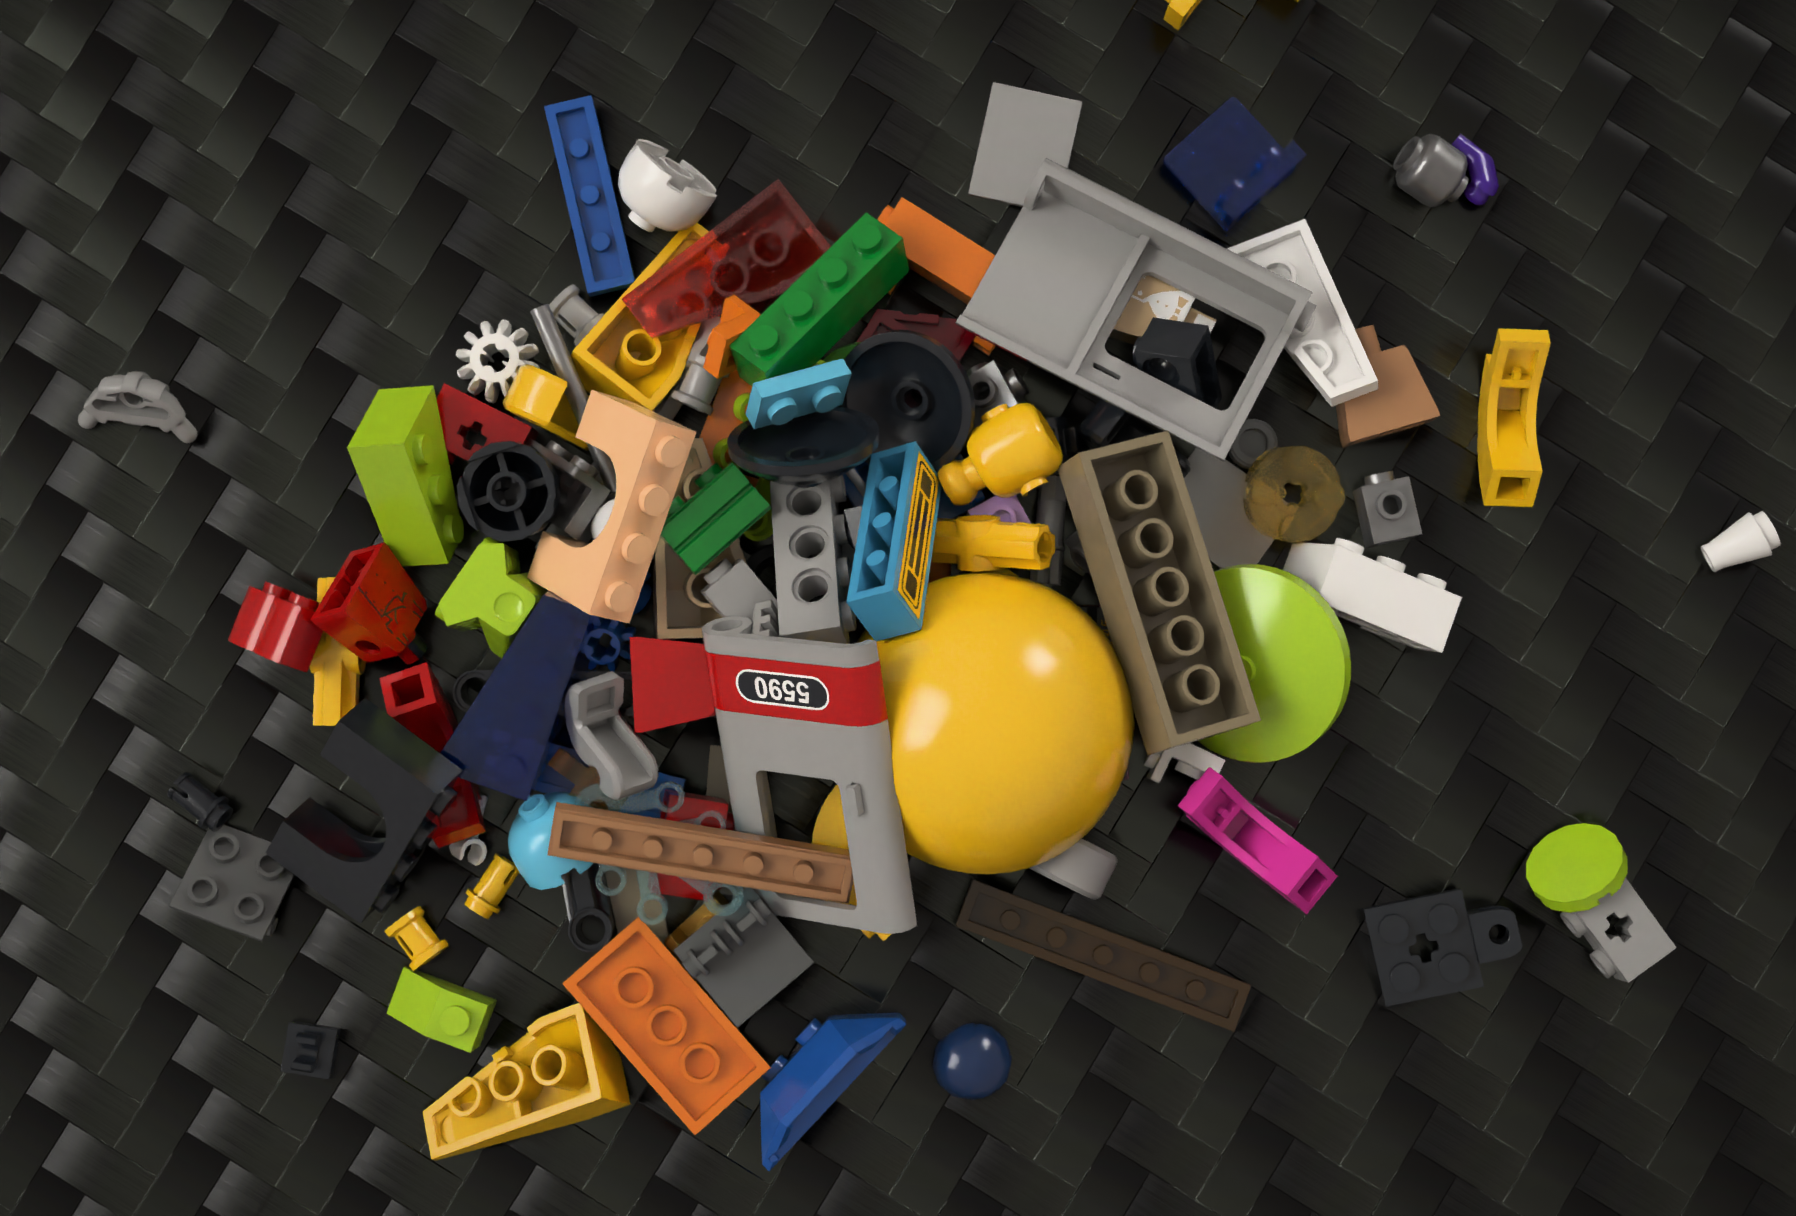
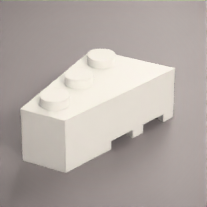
(1377, 593)

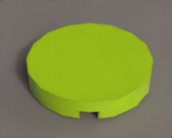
(1576, 867)

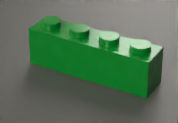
(822, 303)

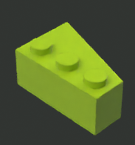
(408, 475)

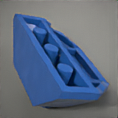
(818, 1074)

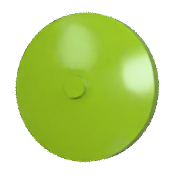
(1292, 660)

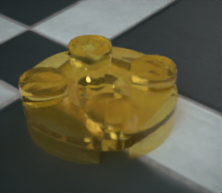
(1265, 490)

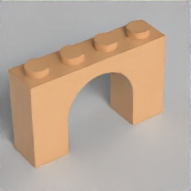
(648, 465)

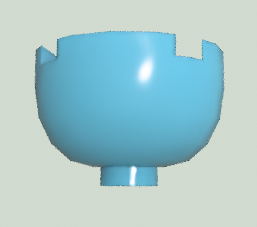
(530, 842)

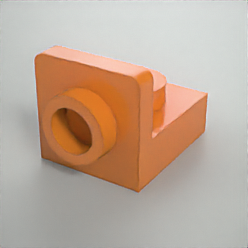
(733, 322)

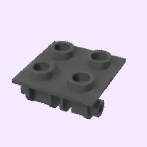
(234, 883)
(743, 958)

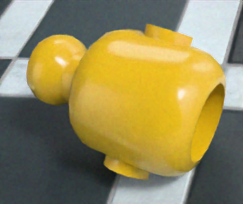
(1007, 455)

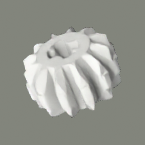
(509, 345)

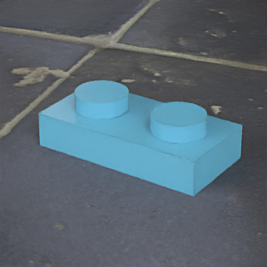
(798, 394)

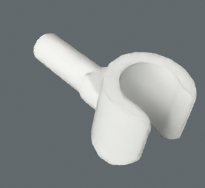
(478, 848)

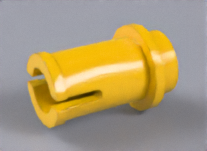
(492, 887)

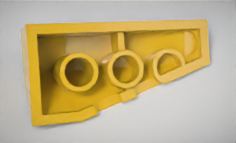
(621, 355)
(543, 1081)

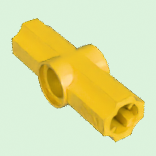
(988, 544)
(335, 676)

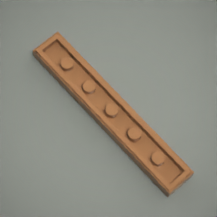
(701, 852)

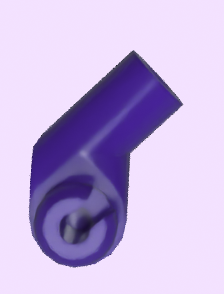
(1480, 169)

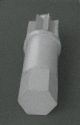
(1051, 511)

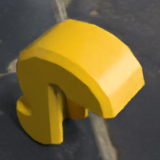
(542, 401)

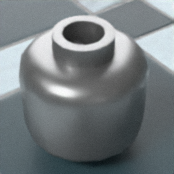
(1431, 170)

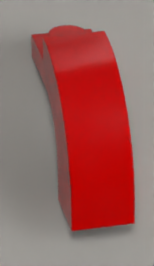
(422, 707)

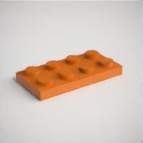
(666, 1025)

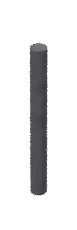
(575, 390)

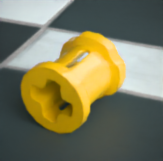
(416, 938)

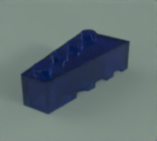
(519, 707)

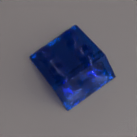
(1231, 163)

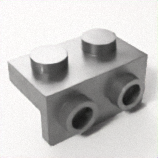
(579, 490)

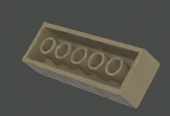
(1158, 592)

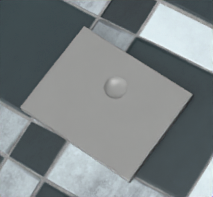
(1017, 137)
(1218, 503)

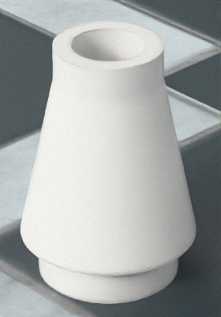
(1742, 542)

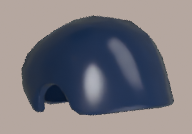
(972, 1061)

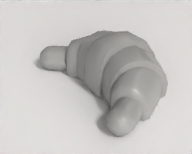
(139, 402)

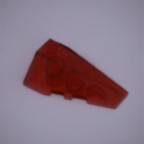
(746, 255)

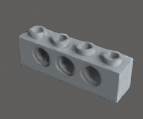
(803, 578)

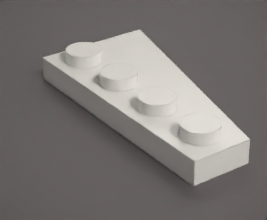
(1329, 345)

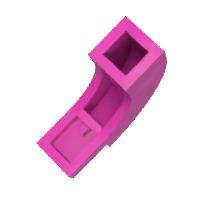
(1256, 841)

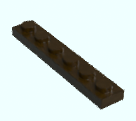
(1103, 955)

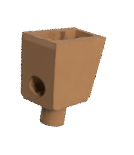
(1398, 402)

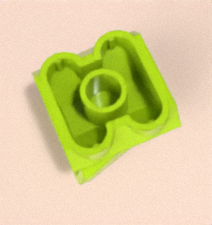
(491, 595)

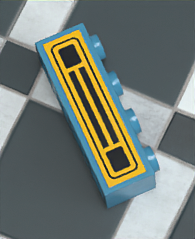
(895, 542)

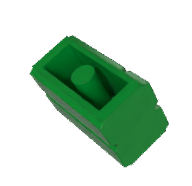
(712, 516)

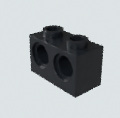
(1180, 357)

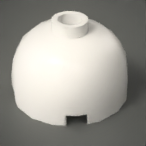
(662, 190)

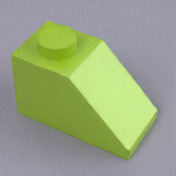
(441, 1009)

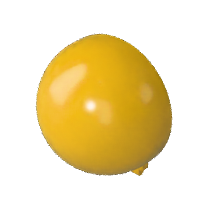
(1003, 723)

